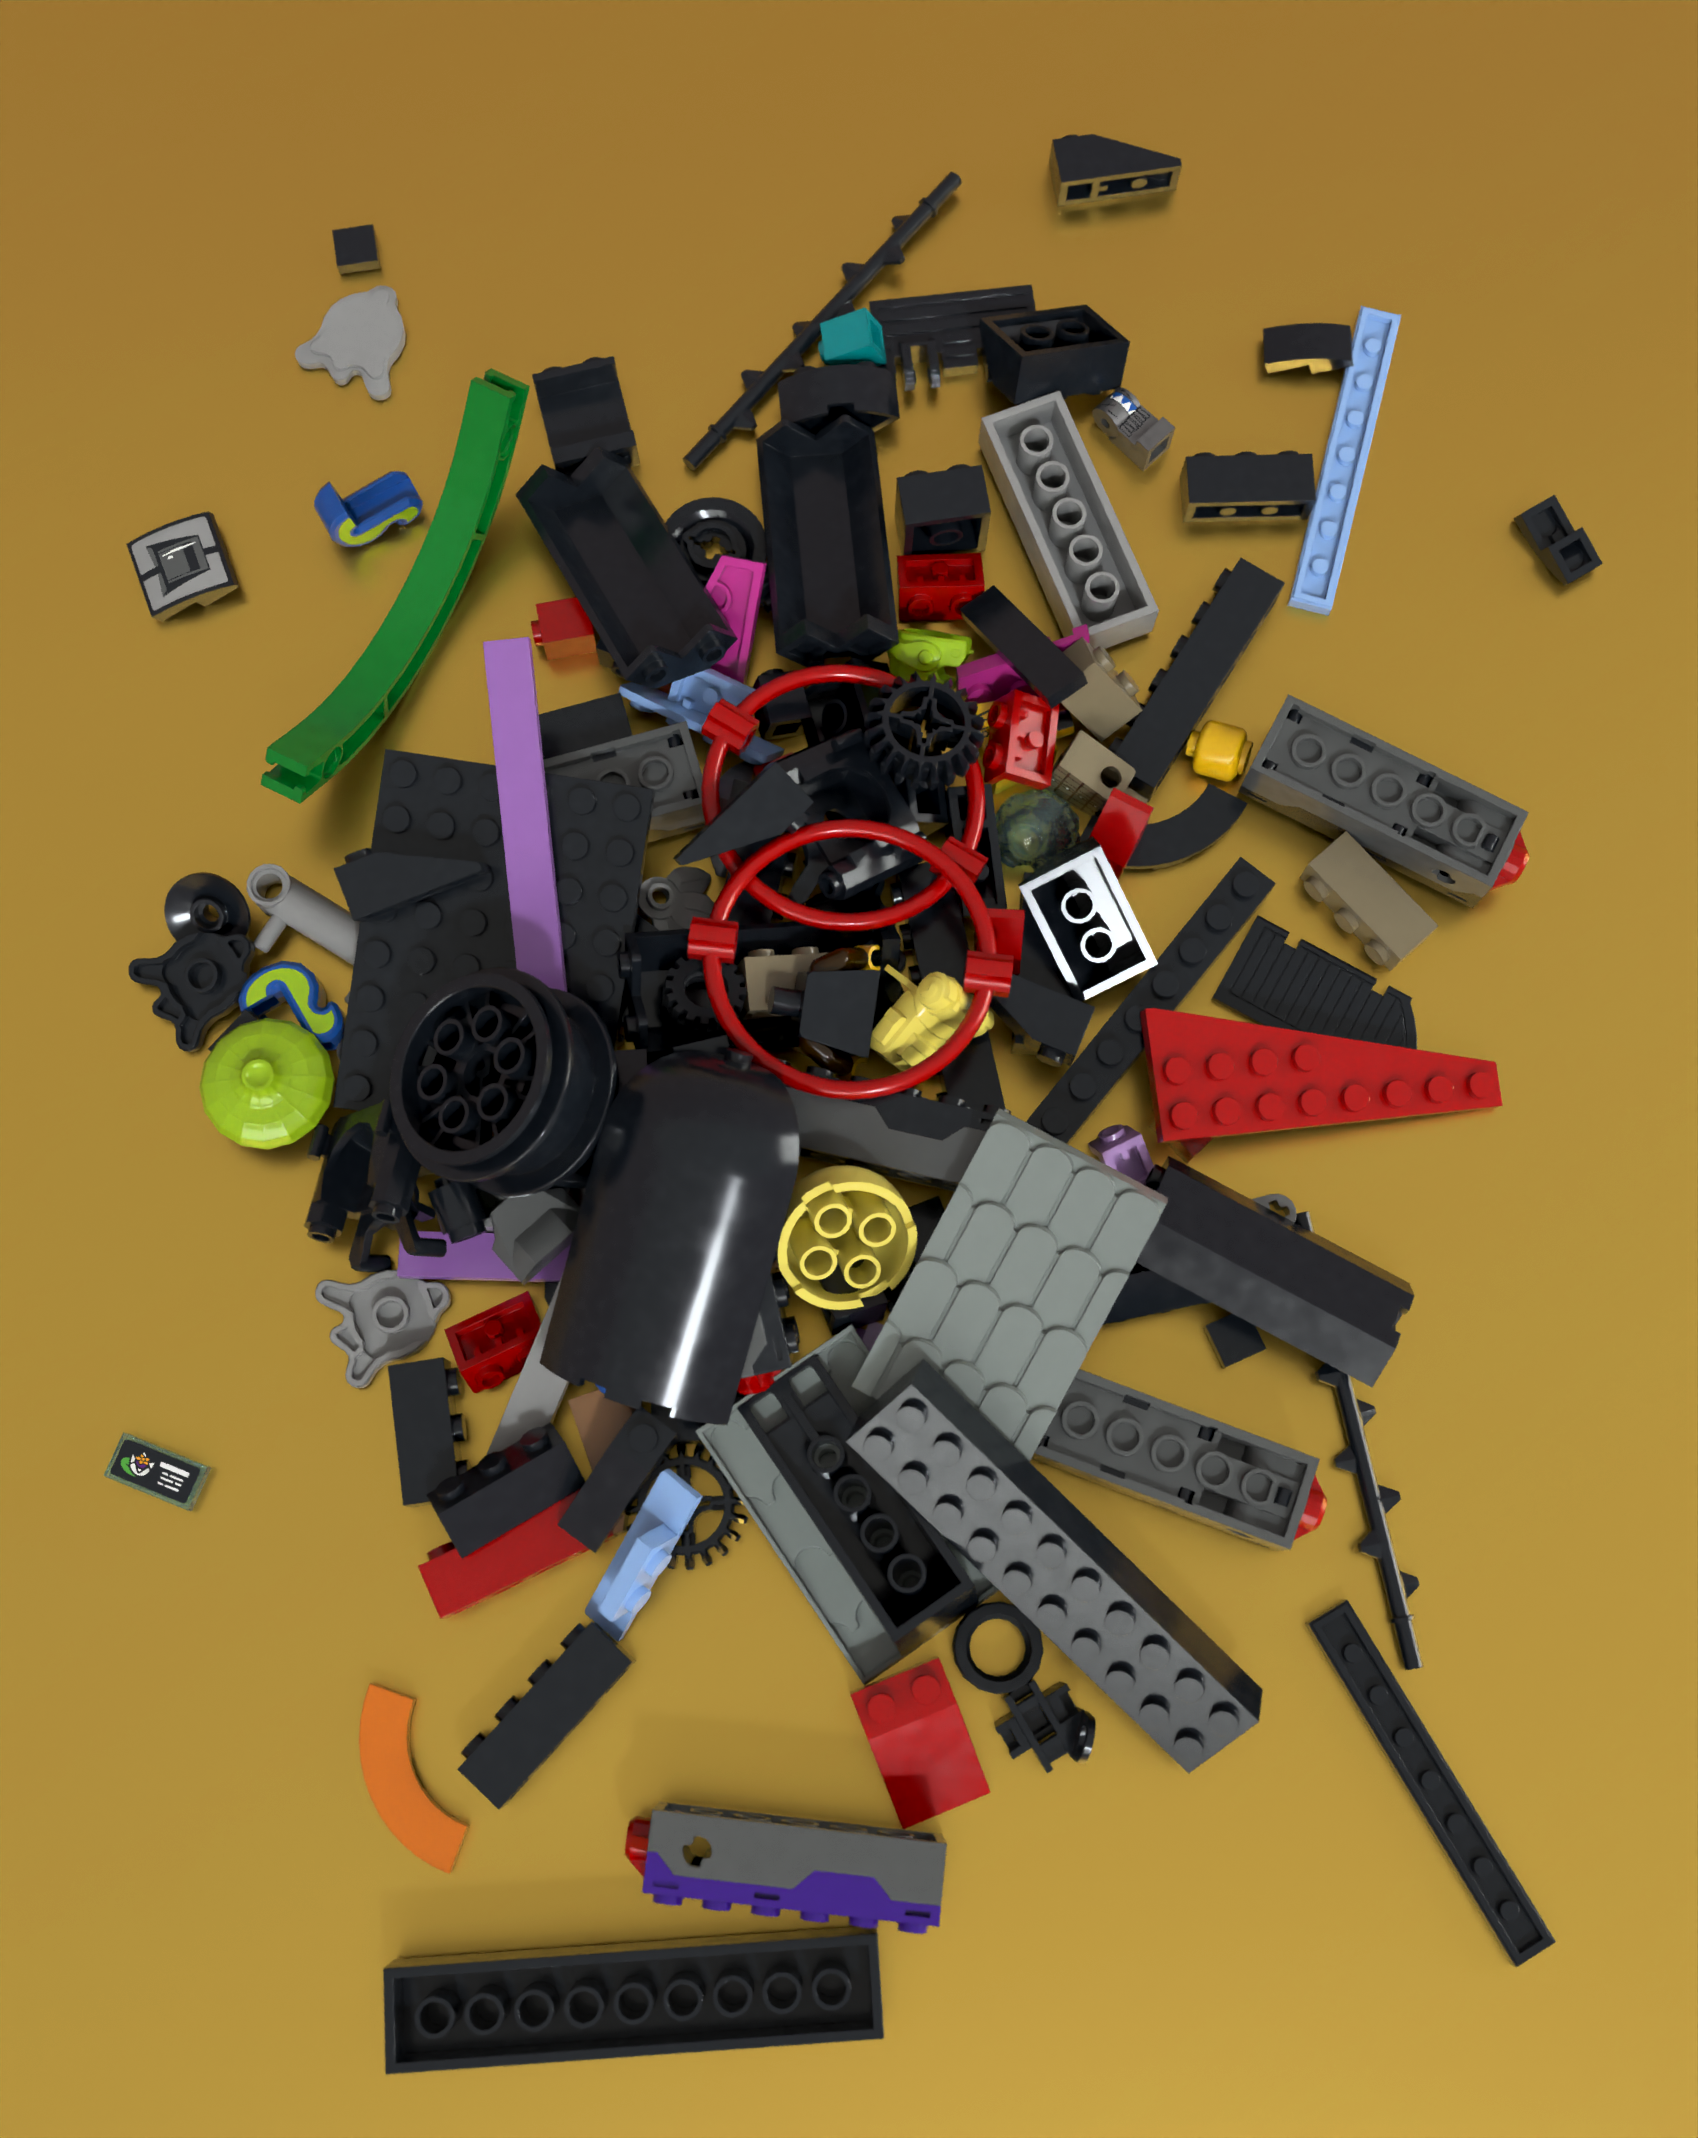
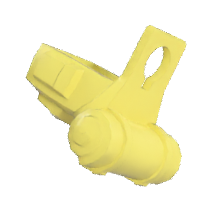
(922, 1019)

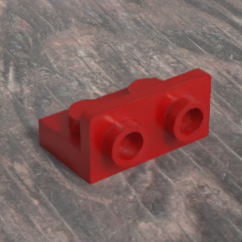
(937, 585)
(1021, 740)
(495, 1342)

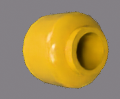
(1219, 750)

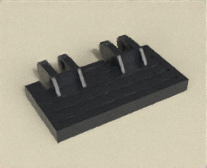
(943, 330)

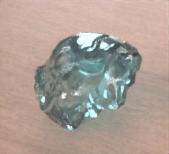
(1035, 828)

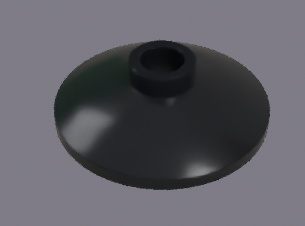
(189, 902)

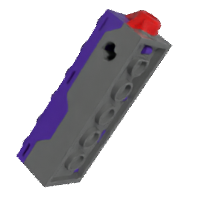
(790, 1865)

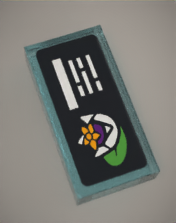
(157, 1471)

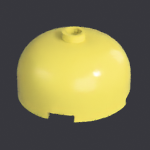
(844, 1218)

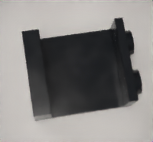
(584, 410)

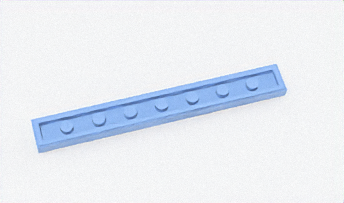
(1344, 462)

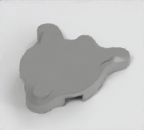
(360, 338)
(382, 1319)

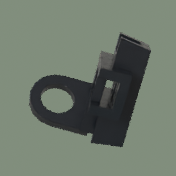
(1072, 1725)

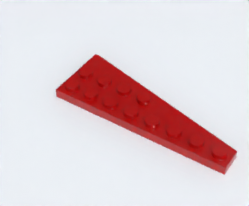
(1254, 1078)

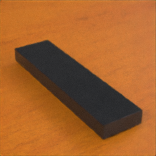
(1023, 646)

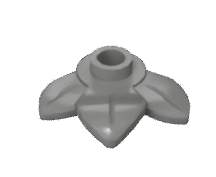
(683, 898)

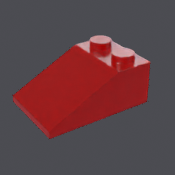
(920, 1742)

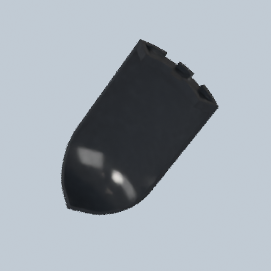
(677, 1235)

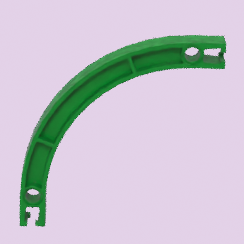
(389, 665)

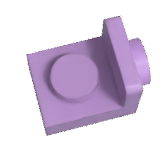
(1123, 1151)

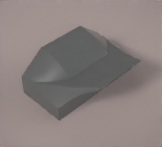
(533, 1230)

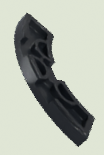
(1186, 833)

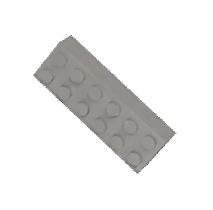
(1067, 521)

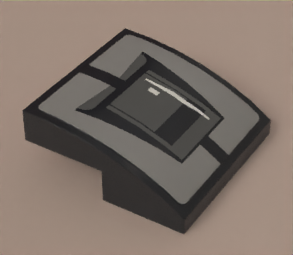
(182, 565)

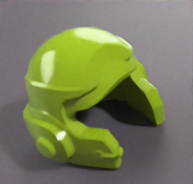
(928, 653)

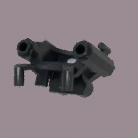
(848, 786)
(369, 1179)

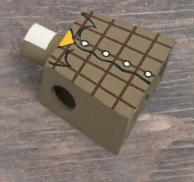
(1089, 773)

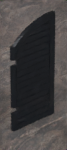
(1311, 991)

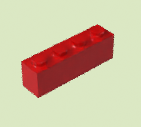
(500, 1564)

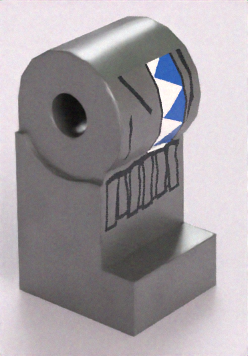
(1133, 428)

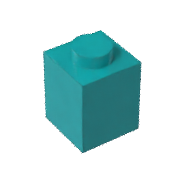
(852, 339)

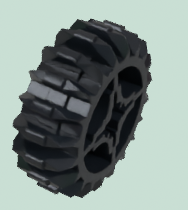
(957, 731)
(726, 1502)

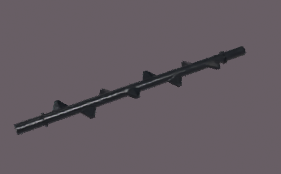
(807, 332)
(1376, 1500)

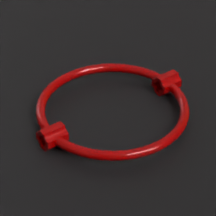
(734, 729)
(984, 972)

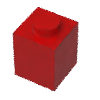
(563, 629)

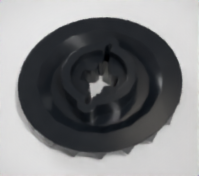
(720, 522)

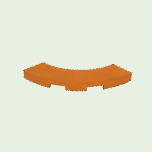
(394, 1785)

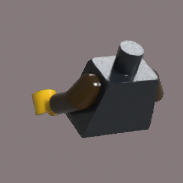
(833, 1008)

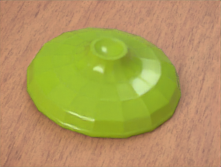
(267, 1083)

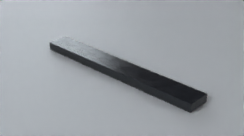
(1430, 1784)

